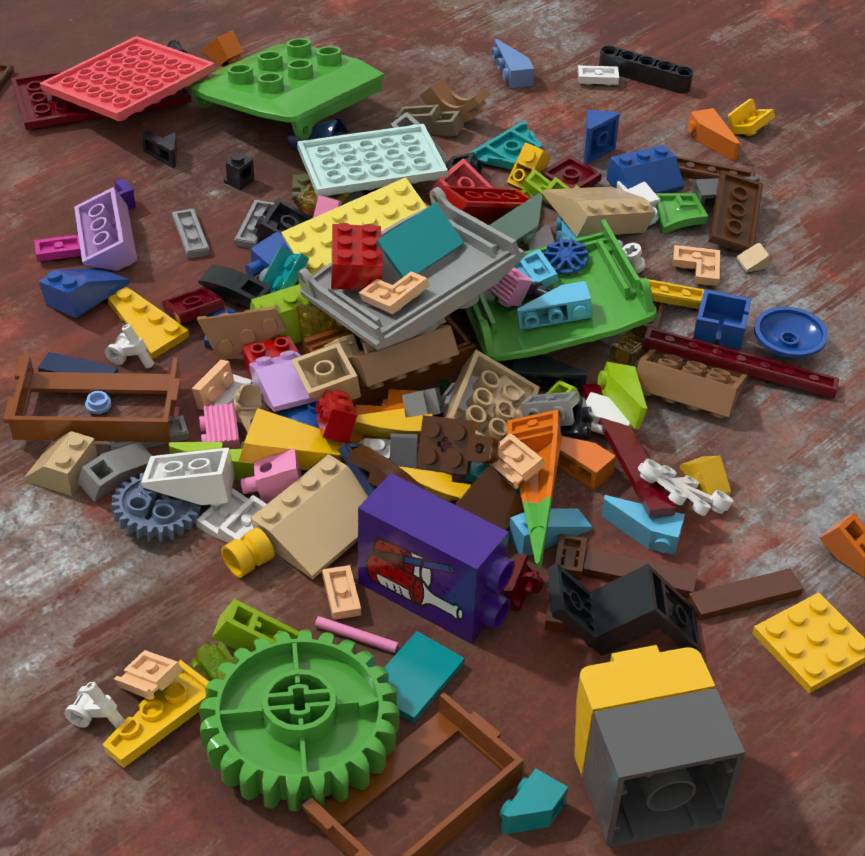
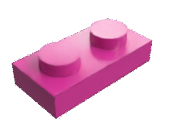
(57, 248)

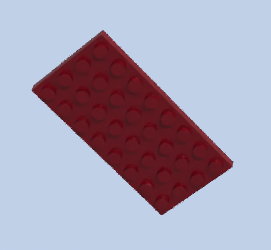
(43, 109)

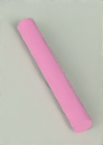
(357, 634)

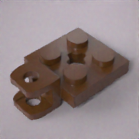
(465, 448)

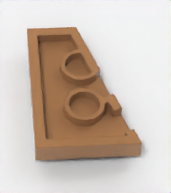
(232, 331)

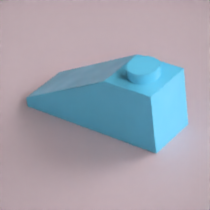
(560, 522)
(654, 533)

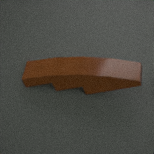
(378, 466)
(571, 558)

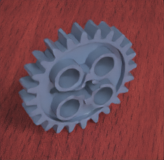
(146, 514)

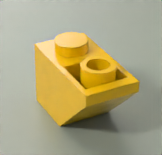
(528, 159)

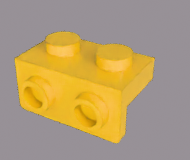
(747, 119)

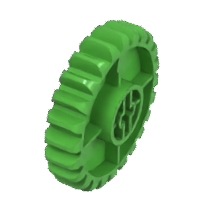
(299, 719)

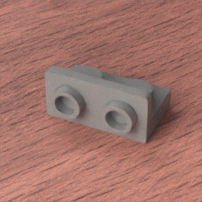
(548, 402)

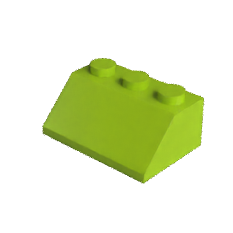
(286, 305)

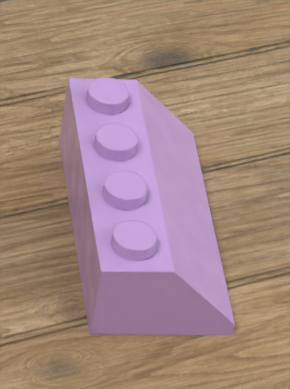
(105, 232)

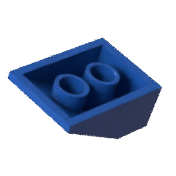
(79, 289)

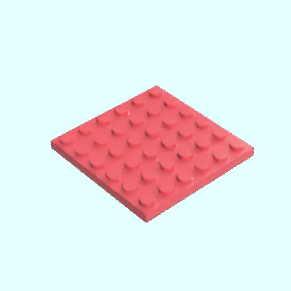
(128, 78)

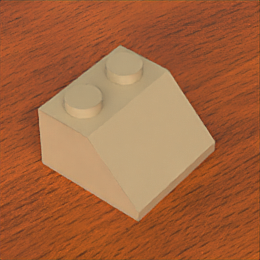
(328, 371)
(62, 463)

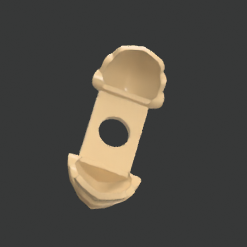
(246, 403)

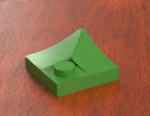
(679, 211)

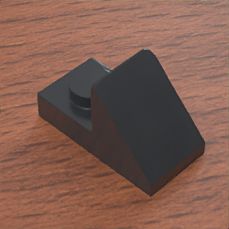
(161, 148)

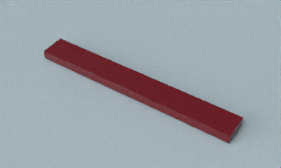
(741, 362)
(630, 455)

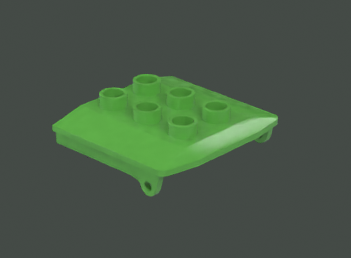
(290, 84)
(617, 301)

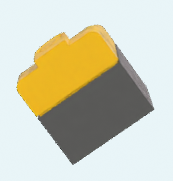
(654, 745)

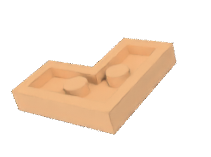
(704, 261)
(393, 297)

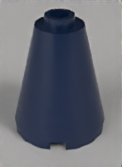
(320, 130)

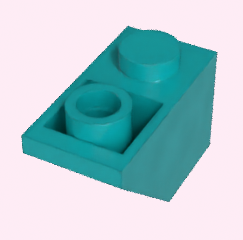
(535, 805)

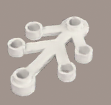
(684, 488)

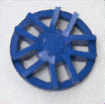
(567, 256)

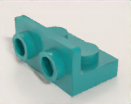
(284, 269)

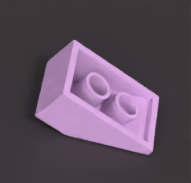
(279, 381)

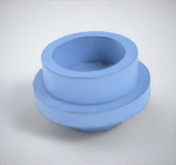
(98, 402)

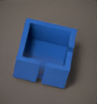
(722, 319)

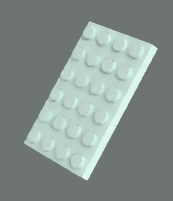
(371, 159)

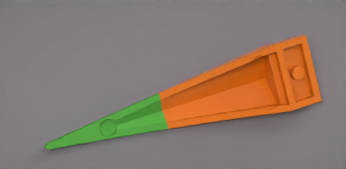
(544, 437)

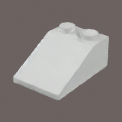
(192, 476)

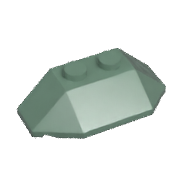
(521, 221)

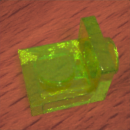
(210, 658)

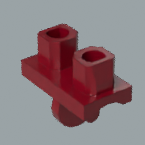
(522, 583)

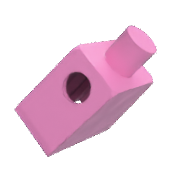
(273, 475)

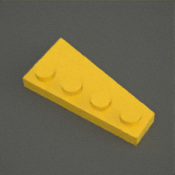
(149, 323)
(157, 717)

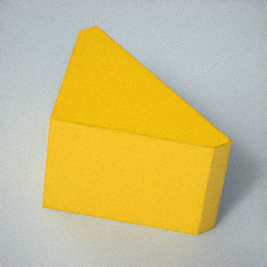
(709, 473)

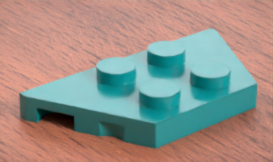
(506, 147)

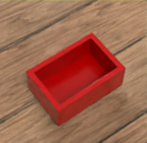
(355, 256)

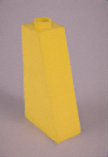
(276, 434)

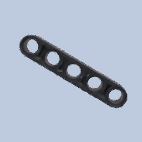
(647, 69)

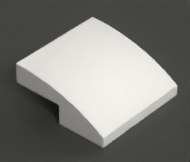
(230, 519)

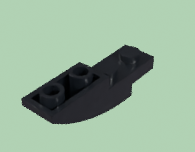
(233, 285)

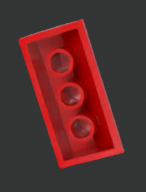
(485, 203)

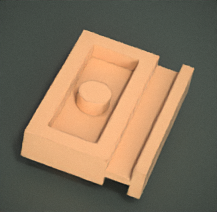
(516, 461)
(148, 674)

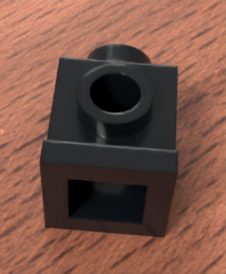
(239, 171)

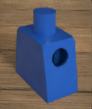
(263, 254)

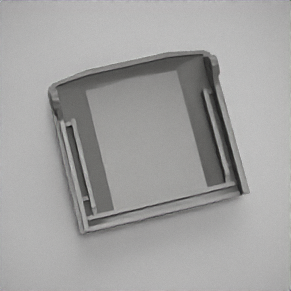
(453, 282)

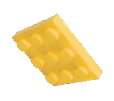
(812, 642)

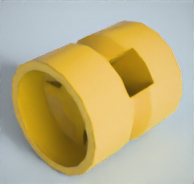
(251, 550)

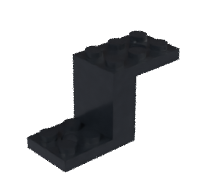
(622, 609)

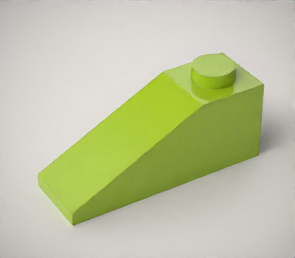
(624, 389)
(242, 625)

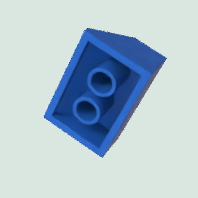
(653, 165)

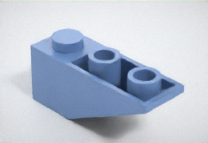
(515, 66)

